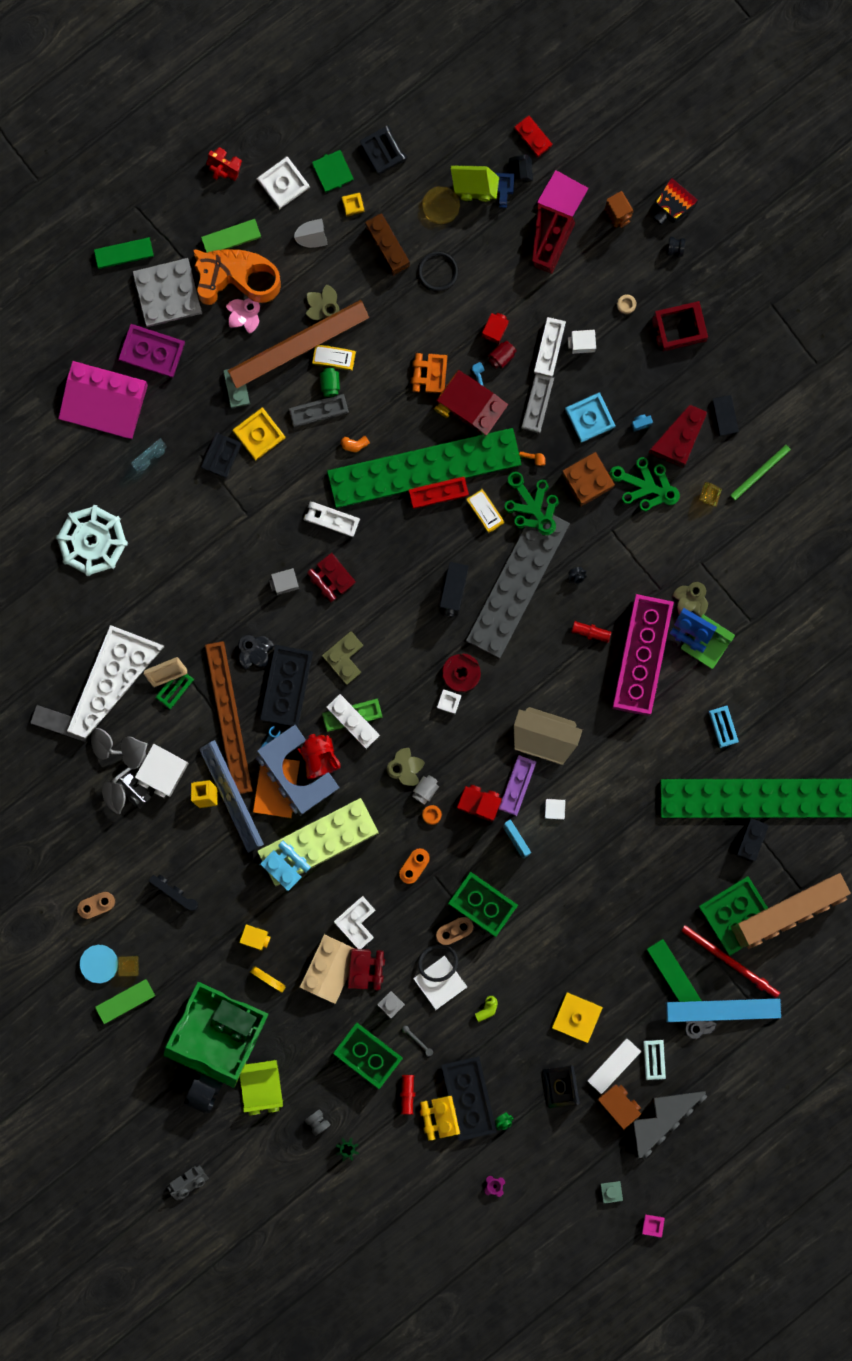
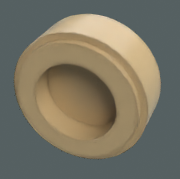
(626, 304)

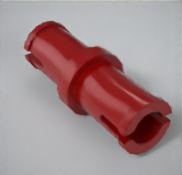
(591, 631)
(407, 1094)

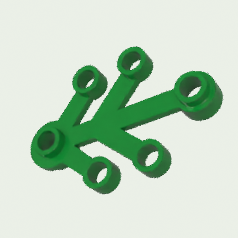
(648, 486)
(533, 507)

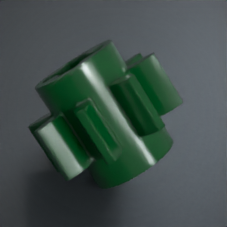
(346, 1154)

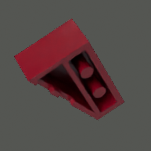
(551, 237)
(680, 437)

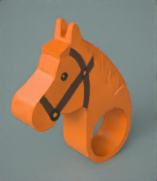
(233, 266)

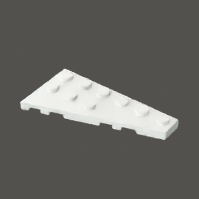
(115, 670)

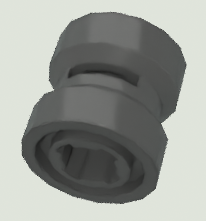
(317, 1122)

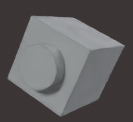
(284, 581)
(390, 1004)

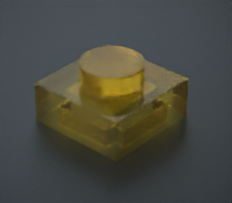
(710, 494)
(129, 966)

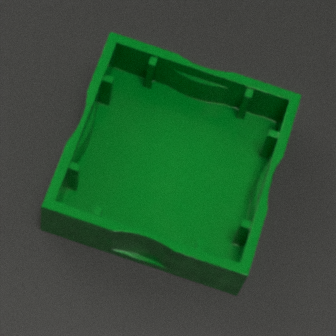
(203, 1048)

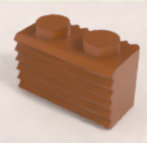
(619, 209)

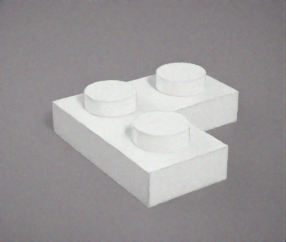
(351, 922)

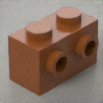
(620, 1106)

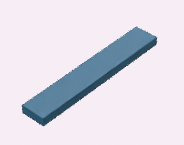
(723, 1010)

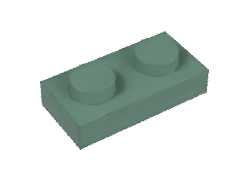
(237, 396)

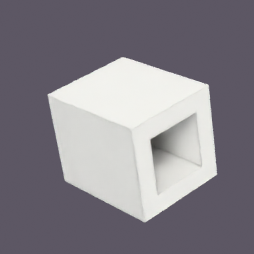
(582, 341)

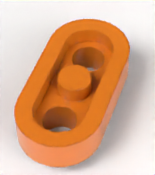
(414, 866)

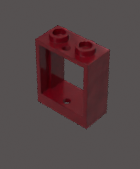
(661, 339)

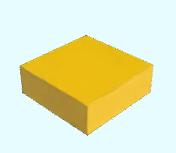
(353, 204)

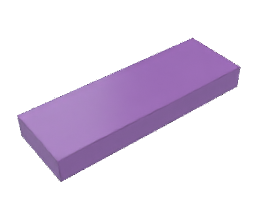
(517, 785)

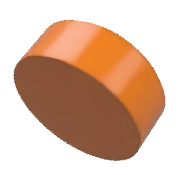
(431, 814)

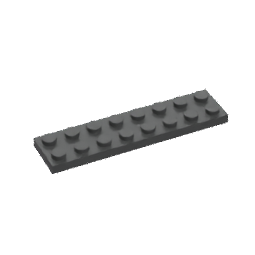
(515, 587)

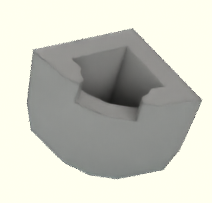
(311, 234)

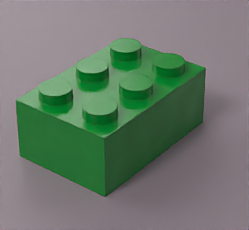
(483, 904)
(368, 1055)

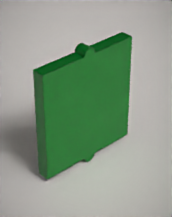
(333, 171)

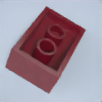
(472, 403)

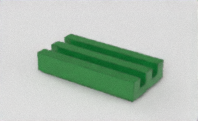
(178, 696)

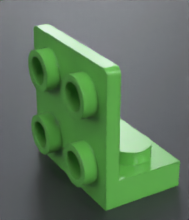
(715, 647)

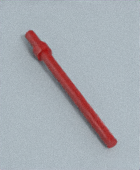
(761, 983)

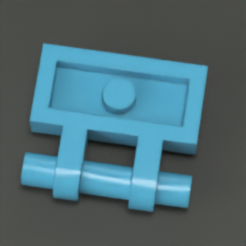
(281, 870)

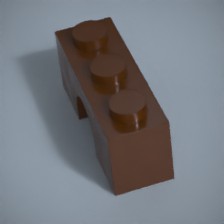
(387, 243)

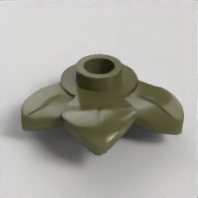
(321, 302)
(689, 600)
(408, 767)

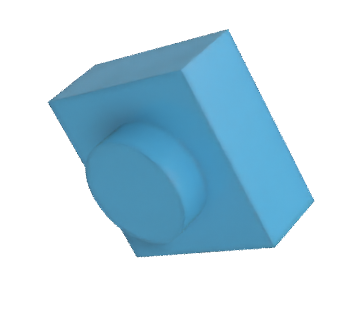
(641, 422)

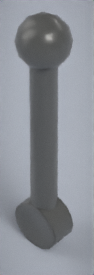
(428, 1051)

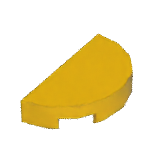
(268, 979)

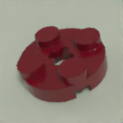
(451, 676)

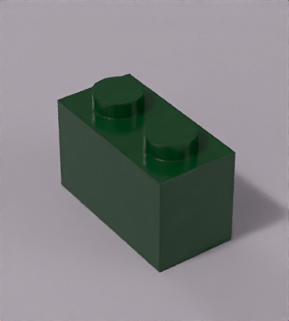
(233, 1021)

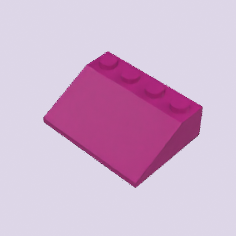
(102, 400)

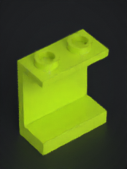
(261, 1087)

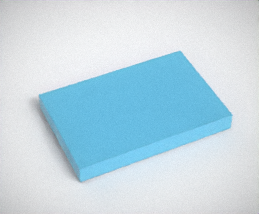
(516, 839)

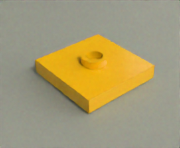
(577, 1017)

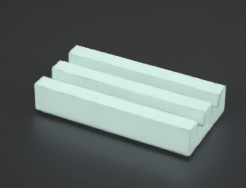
(662, 1062)

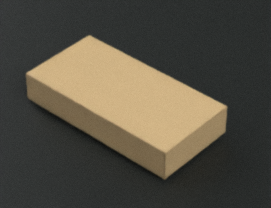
(165, 672)

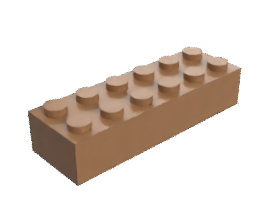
(796, 908)

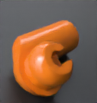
(354, 446)

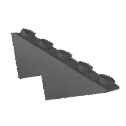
(667, 1114)

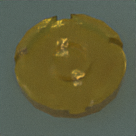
(441, 205)

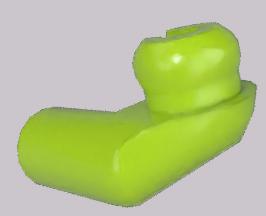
(489, 1009)

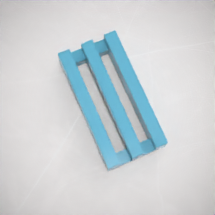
(716, 729)

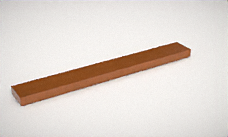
(298, 344)
(228, 716)

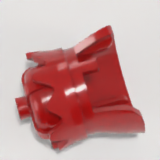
(319, 756)

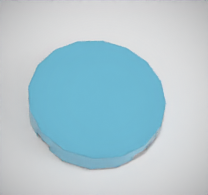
(99, 964)

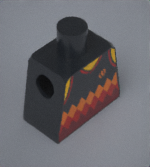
(674, 202)

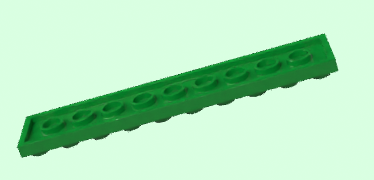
(424, 467)
(756, 798)

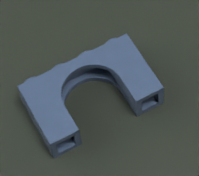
(301, 797)

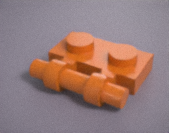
(436, 373)

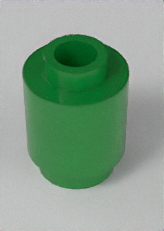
(329, 382)

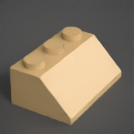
(328, 969)

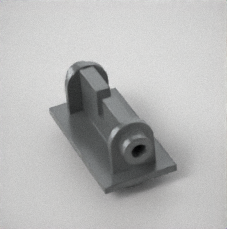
(137, 795)
(195, 1179)

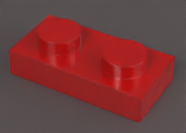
(533, 136)

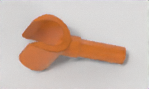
(539, 458)

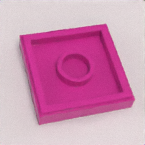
(563, 194)

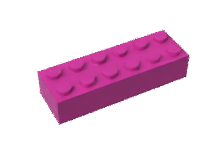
(642, 655)

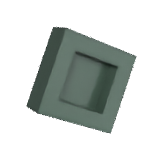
(611, 1192)

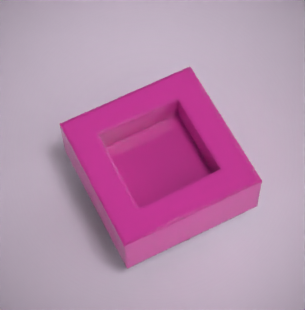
(653, 1225)

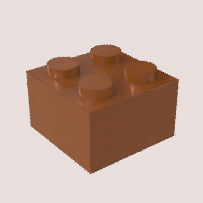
(588, 479)

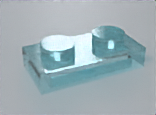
(144, 459)

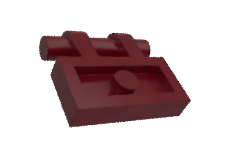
(335, 573)
(359, 969)

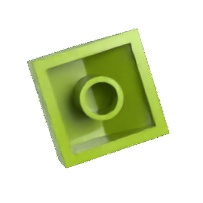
(474, 182)

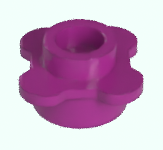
(496, 1191)

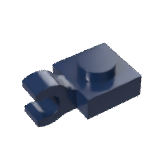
(505, 187)

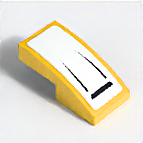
(334, 357)
(485, 511)

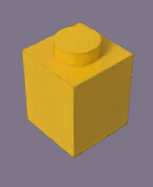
(204, 794)
(255, 937)

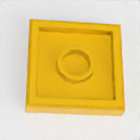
(258, 434)

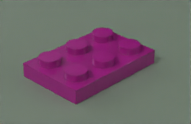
(152, 350)

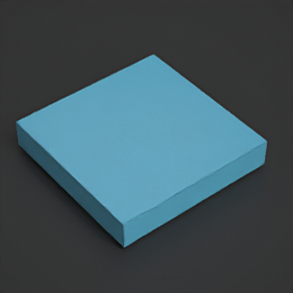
(590, 417)

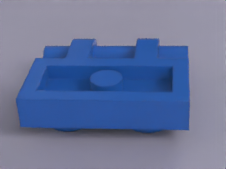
(696, 627)

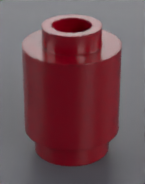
(502, 355)

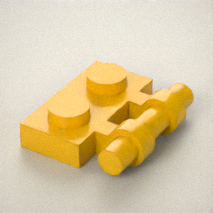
(445, 1118)

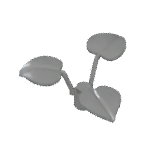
(134, 754)

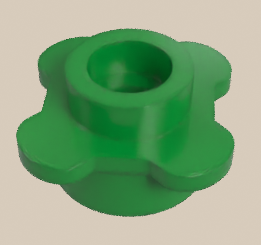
(504, 1121)

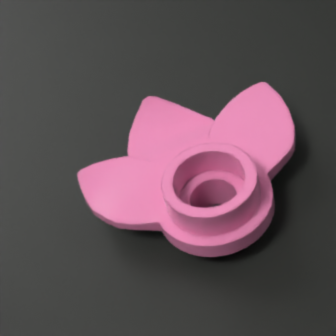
(242, 316)

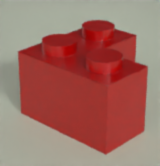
(480, 804)

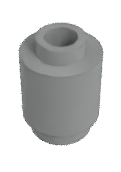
(425, 789)

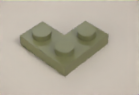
(339, 657)

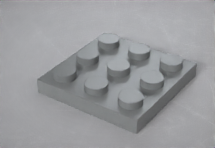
(167, 292)

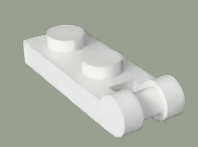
(332, 519)

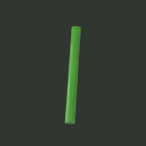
(760, 472)

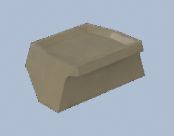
(545, 735)

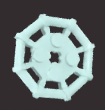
(92, 551)

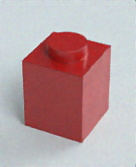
(495, 328)

